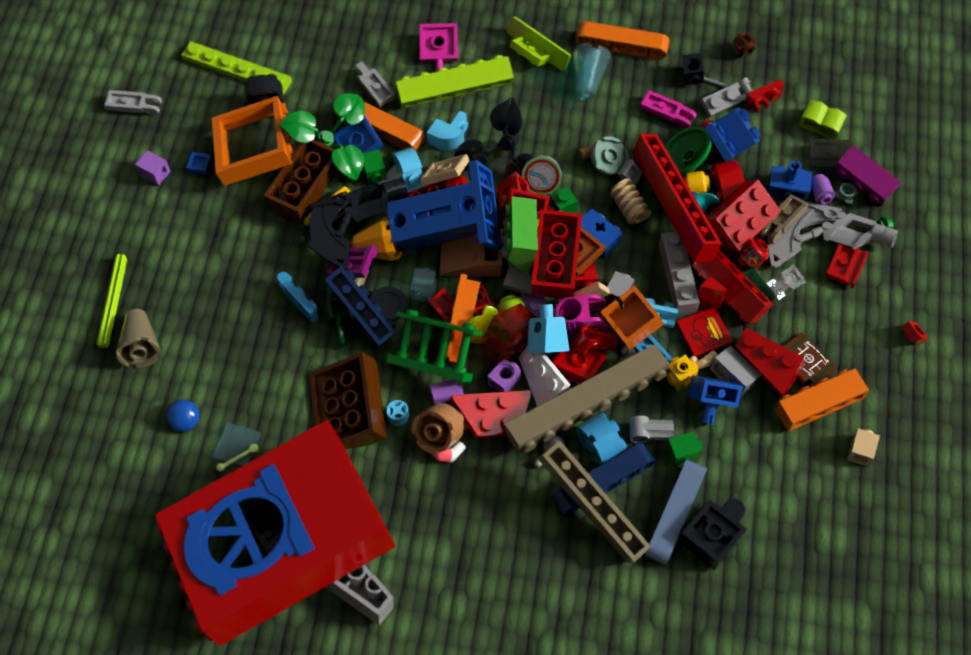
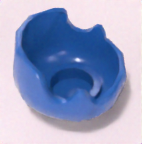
(182, 415)

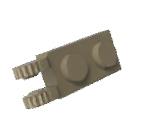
(791, 210)

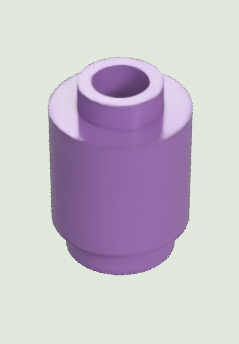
(822, 189)

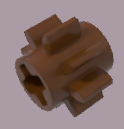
(744, 44)

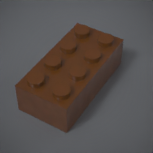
(302, 181)

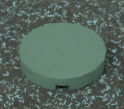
(609, 156)

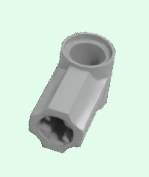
(644, 430)

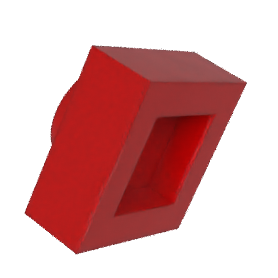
(914, 332)

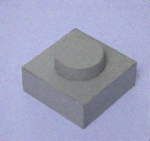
(630, 171)

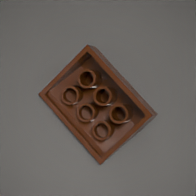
(350, 399)

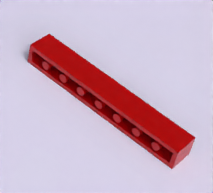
(676, 198)

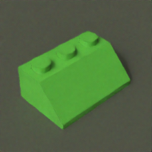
(522, 232)

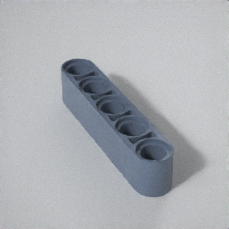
(676, 512)

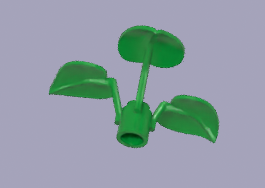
(301, 128)

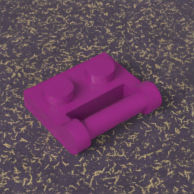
(359, 261)

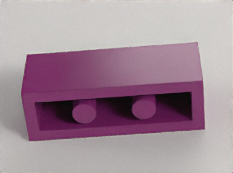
(867, 175)

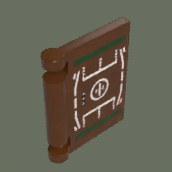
(815, 365)

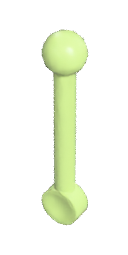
(253, 449)

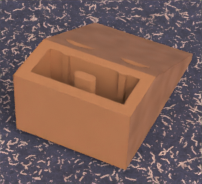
(470, 258)

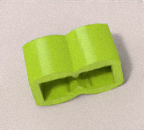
(822, 120)

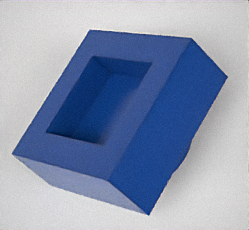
(199, 163)

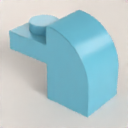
(448, 136)
(409, 166)

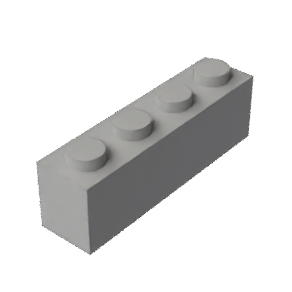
(678, 274)

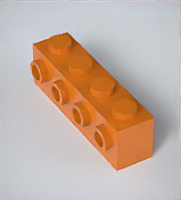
(821, 399)

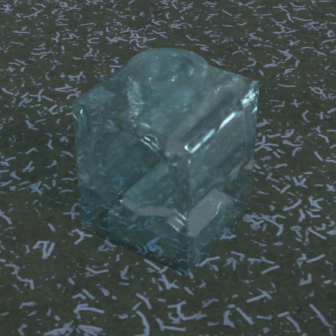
(423, 284)

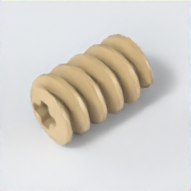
(630, 202)

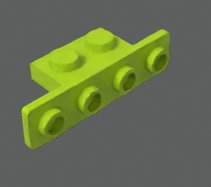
(536, 46)

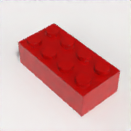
(556, 255)

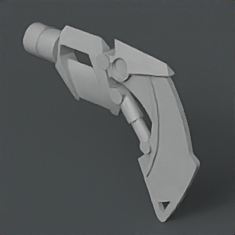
(833, 228)

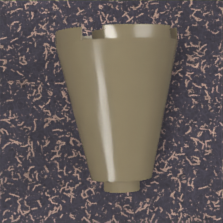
(137, 341)

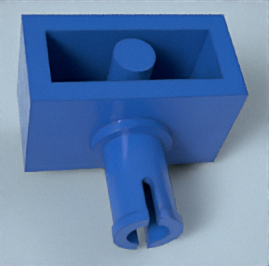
(788, 181)
(713, 394)

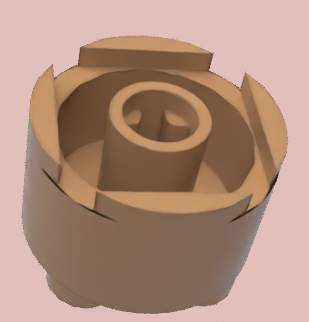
(438, 428)

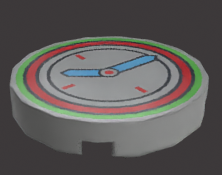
(542, 174)

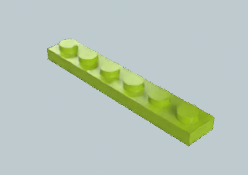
(229, 64)

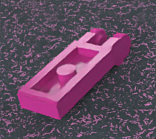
(667, 109)

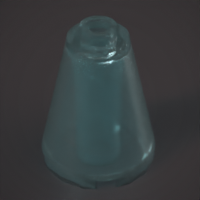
(589, 69)

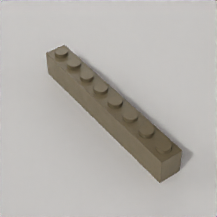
(586, 398)

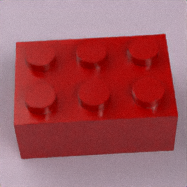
(743, 215)

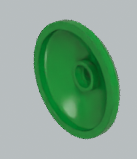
(689, 148)

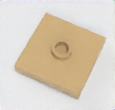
(444, 170)

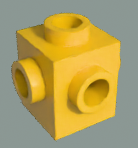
(681, 371)

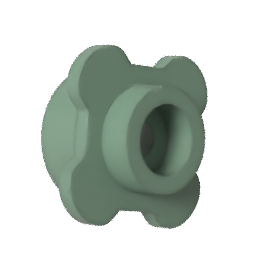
(849, 189)

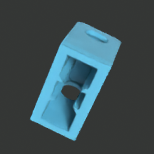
(547, 332)

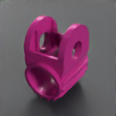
(580, 308)

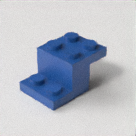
(733, 133)

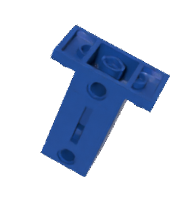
(448, 214)

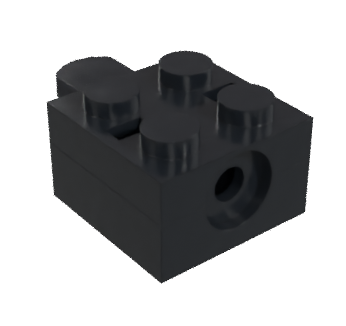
(716, 531)

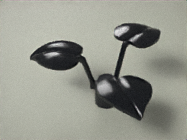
(504, 118)

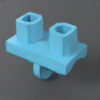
(667, 312)

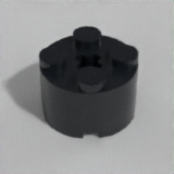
(261, 88)

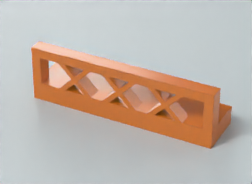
(462, 311)

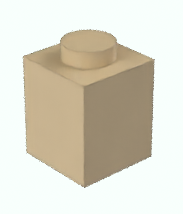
(863, 447)

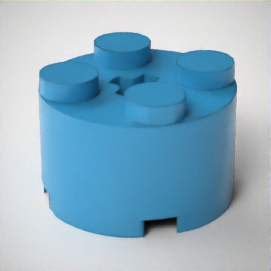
(601, 438)

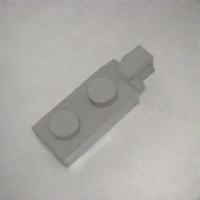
(374, 85)

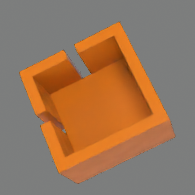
(633, 321)

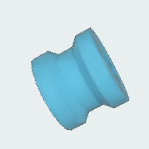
(395, 408)

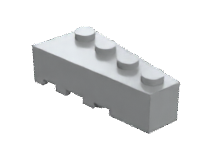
(364, 593)

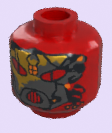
(753, 253)

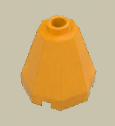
(380, 236)

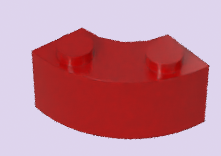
(726, 177)

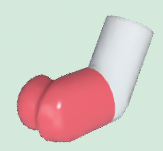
(450, 454)

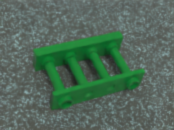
(420, 362)

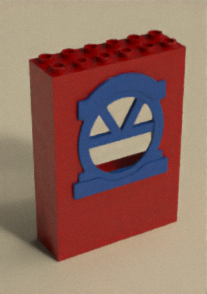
(325, 534)

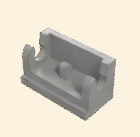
(734, 368)

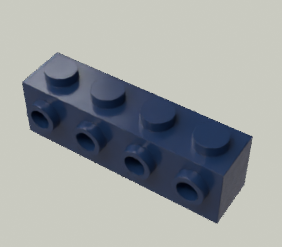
(360, 306)

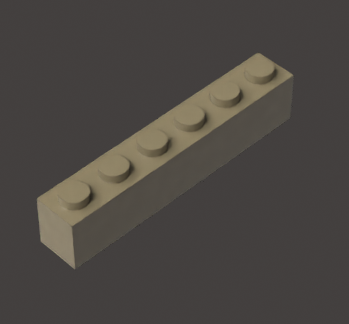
(594, 502)

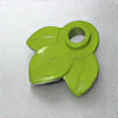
(482, 323)

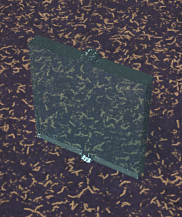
(234, 442)

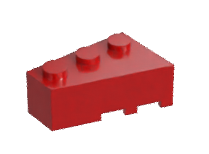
(774, 362)

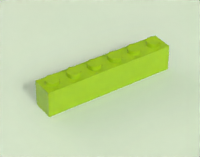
(454, 82)

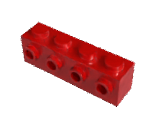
(740, 291)

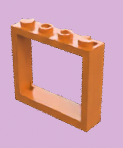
(257, 164)

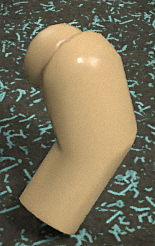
(706, 361)

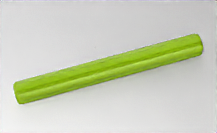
(111, 301)

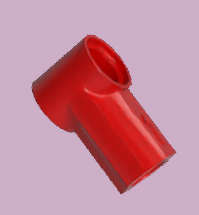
(590, 338)

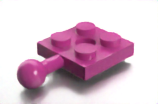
(447, 52)

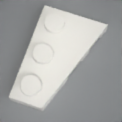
(542, 376)

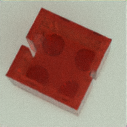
(509, 333)

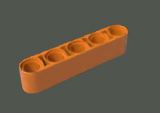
(623, 40)
(393, 129)

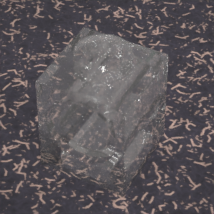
(786, 282)

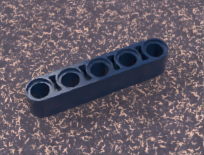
(610, 475)

